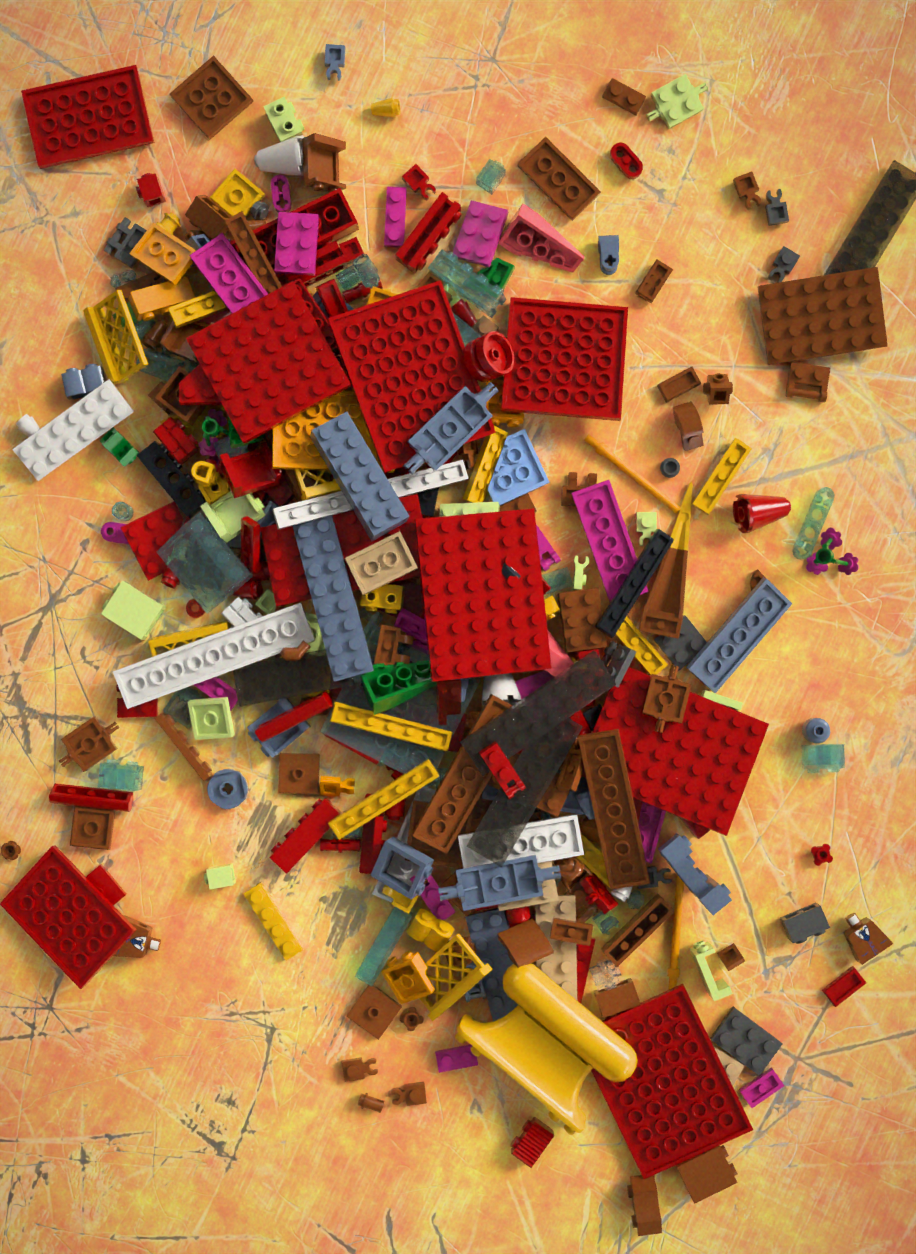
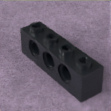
(150, 458)

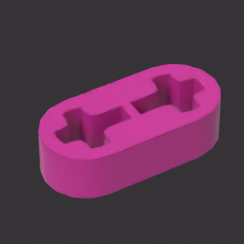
(285, 193)

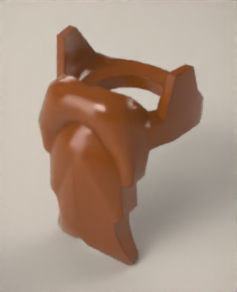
(571, 871)

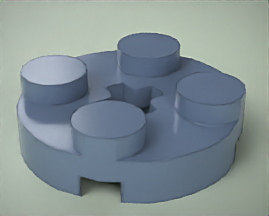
(221, 798)

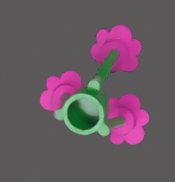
(212, 427)
(820, 559)

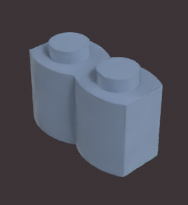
(81, 382)

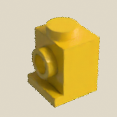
(212, 496)
(551, 607)

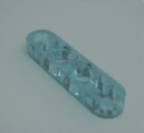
(813, 523)

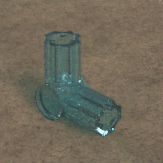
(361, 270)

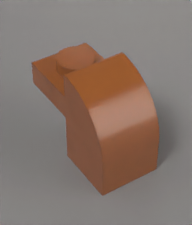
(689, 424)

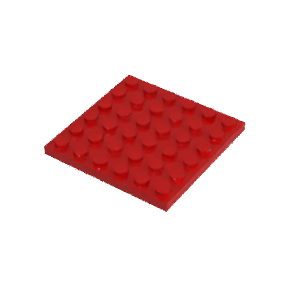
(566, 359)
(268, 362)

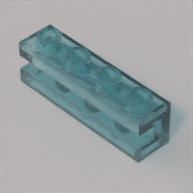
(467, 283)
(383, 945)

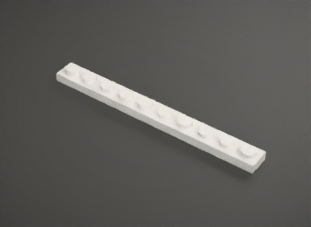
(337, 502)

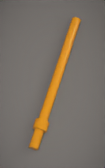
(601, 449)
(673, 970)

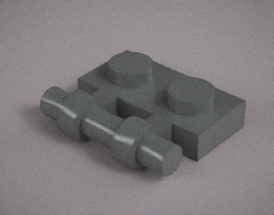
(132, 238)
(620, 660)

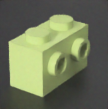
(283, 120)

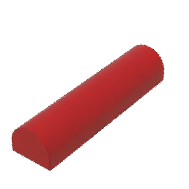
(294, 716)
(91, 797)

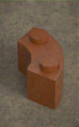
(645, 1205)

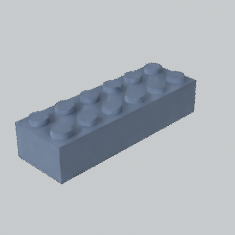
(359, 476)

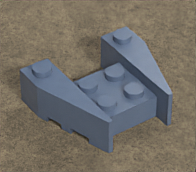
(702, 886)

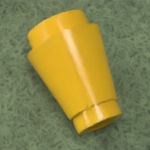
(386, 108)

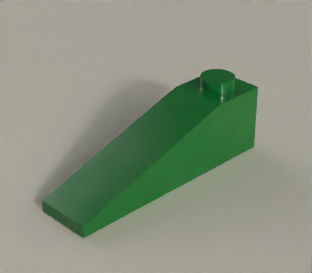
(395, 684)

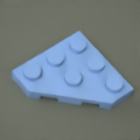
(516, 470)

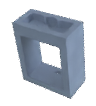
(385, 857)

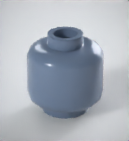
(809, 730)

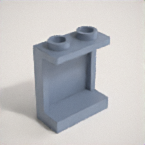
(276, 744)

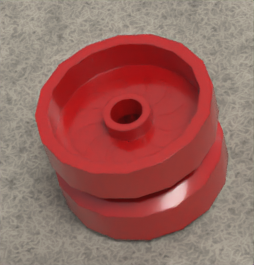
(489, 356)

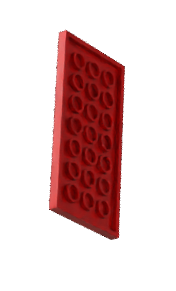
(285, 562)

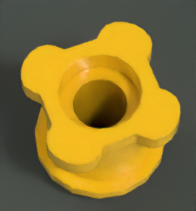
(169, 222)

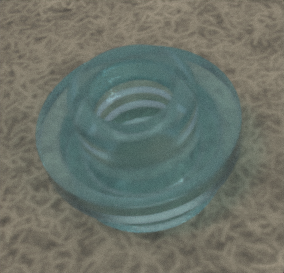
(635, 900)

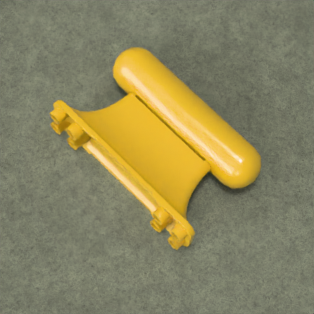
(549, 1043)

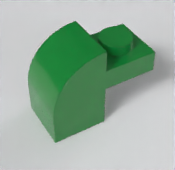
(119, 447)

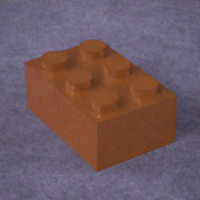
(579, 615)

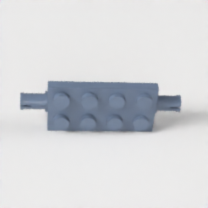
(450, 428)
(495, 885)

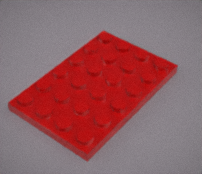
(87, 116)
(67, 917)

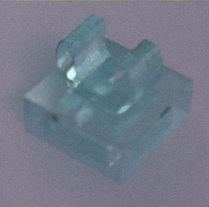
(606, 921)

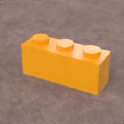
(158, 298)

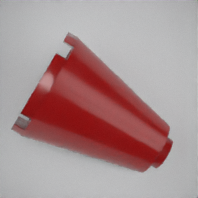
(759, 510)

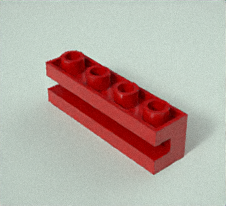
(428, 233)
(328, 262)
(318, 314)
(302, 839)

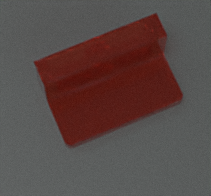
(448, 699)

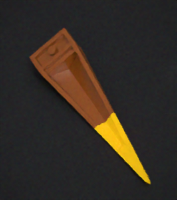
(666, 600)

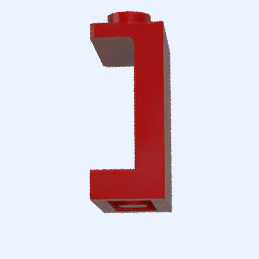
(250, 471)

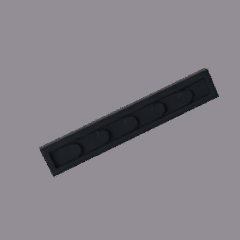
(634, 583)

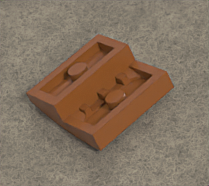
(525, 943)

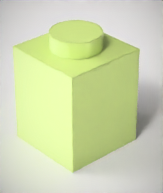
(220, 876)

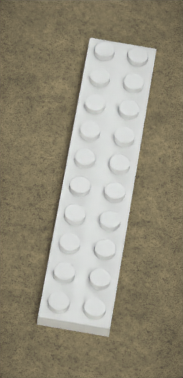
(213, 655)

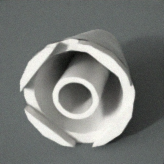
(282, 157)
(502, 687)

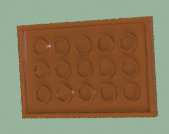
(822, 316)

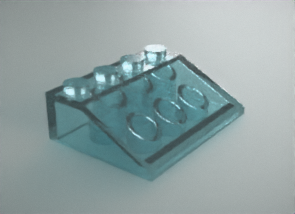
(204, 563)

